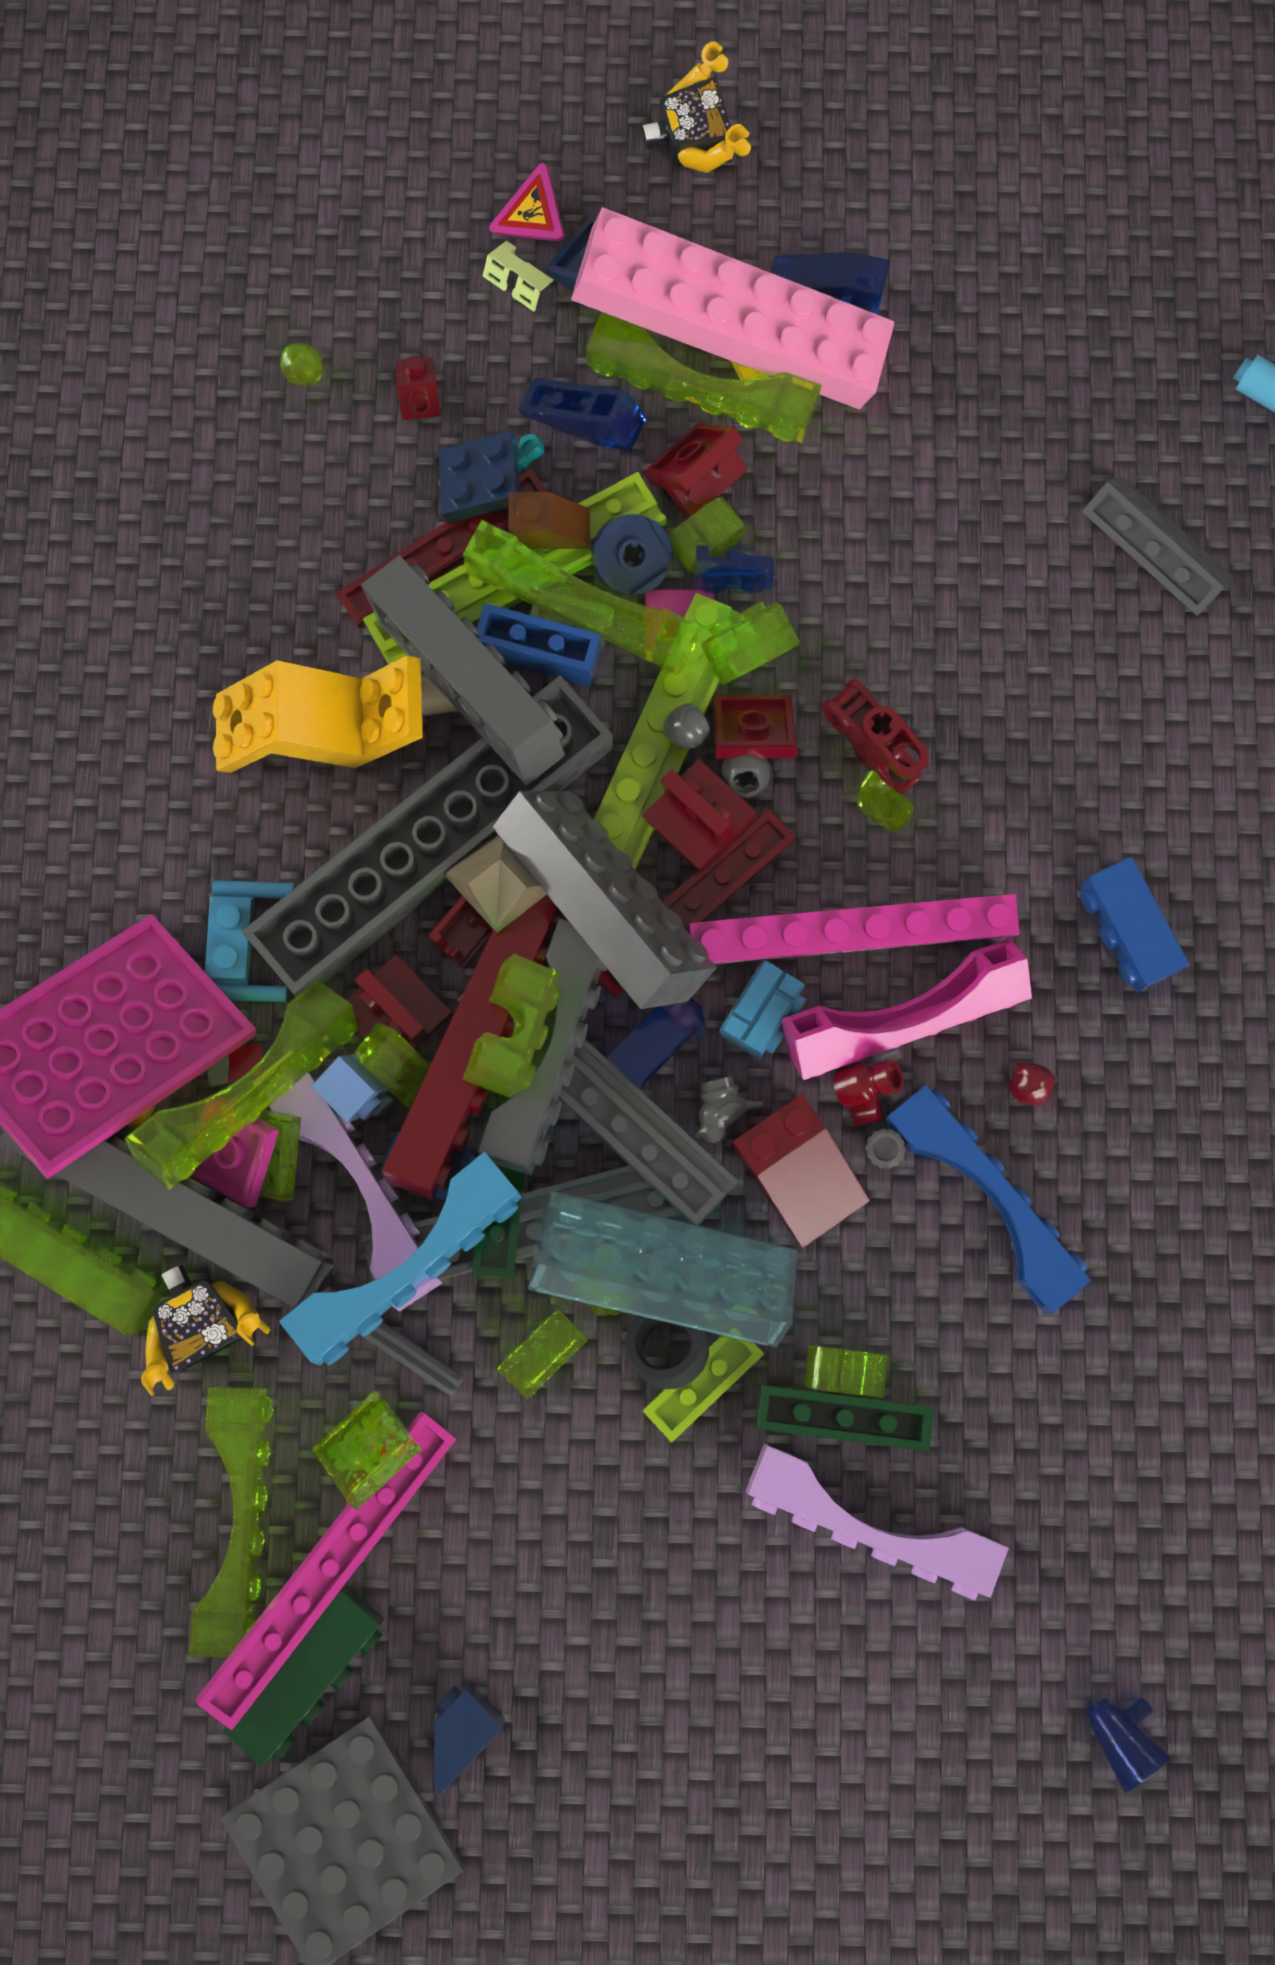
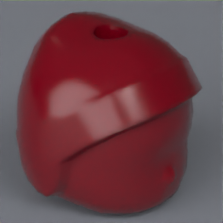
(1031, 1084)

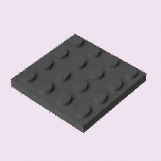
(342, 1843)

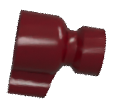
(860, 1085)

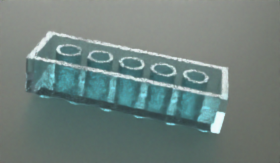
(664, 1269)

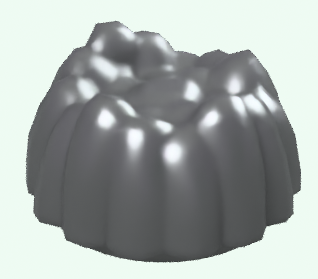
(885, 1148)

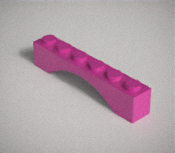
(983, 983)

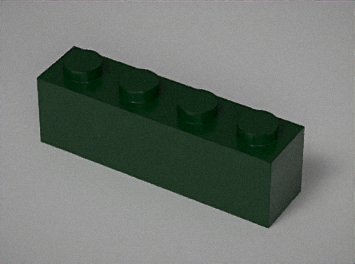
(843, 1417)
(306, 1674)

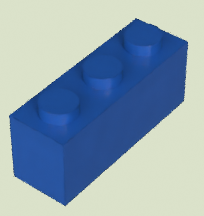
(540, 644)
(1132, 925)

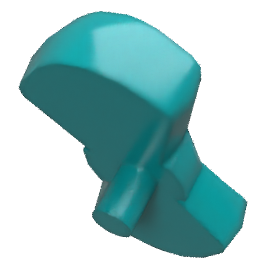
(529, 448)

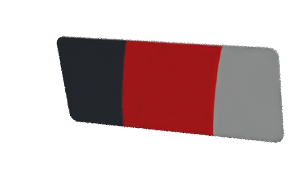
(237, 1063)

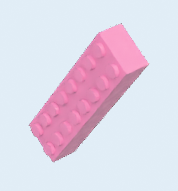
(731, 308)

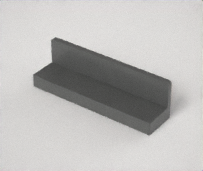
(1157, 544)

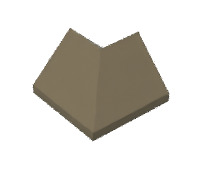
(495, 883)

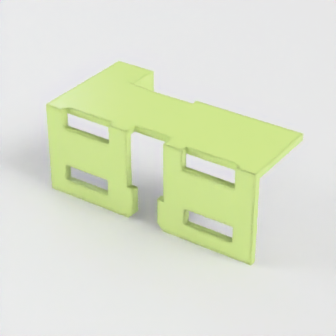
(506, 257)

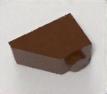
(548, 521)

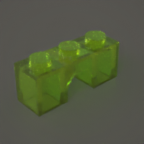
(527, 994)

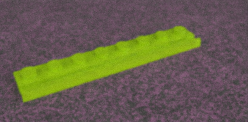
(471, 593)
(649, 752)

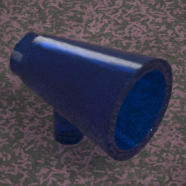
(1125, 1745)

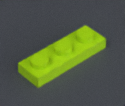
(678, 1408)

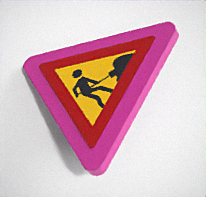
(531, 210)

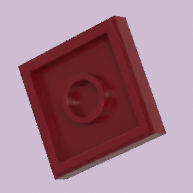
(754, 726)

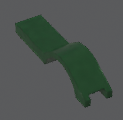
(498, 1249)

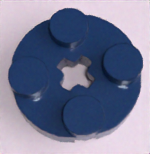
(653, 558)

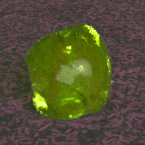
(301, 364)

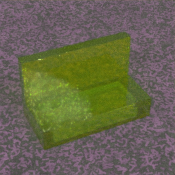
(542, 1354)

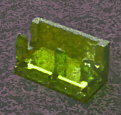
(393, 1063)

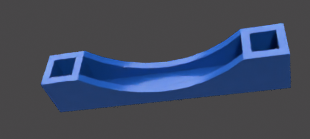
(1042, 1264)

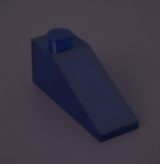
(842, 275)
(586, 411)

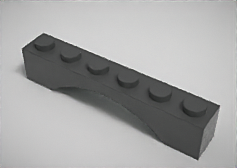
(519, 1126)

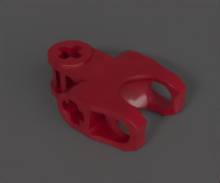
(877, 735)

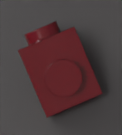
(417, 387)

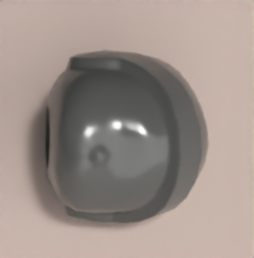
(686, 726)

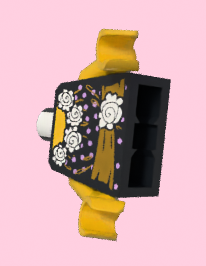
(696, 121)
(195, 1325)

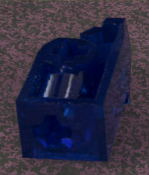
(658, 1040)

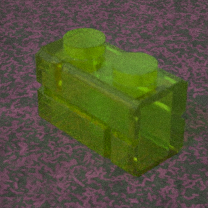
(750, 642)

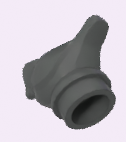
(721, 1109)

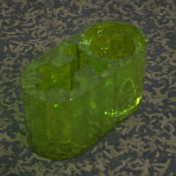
(711, 526)
(846, 1371)

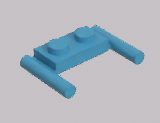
(228, 947)

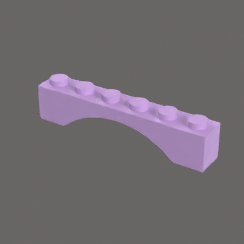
(327, 1130)
(954, 1555)

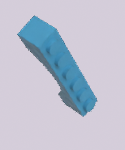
(332, 1319)

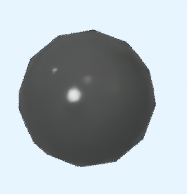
(746, 775)

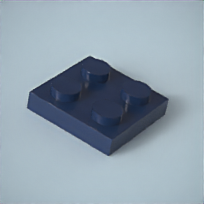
(478, 476)

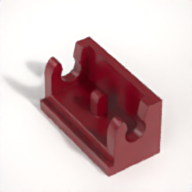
(461, 933)

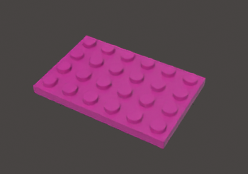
(109, 1043)

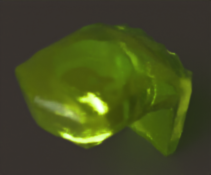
(883, 803)

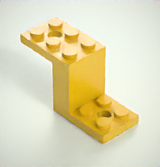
(318, 715)

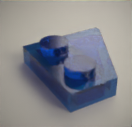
(738, 571)

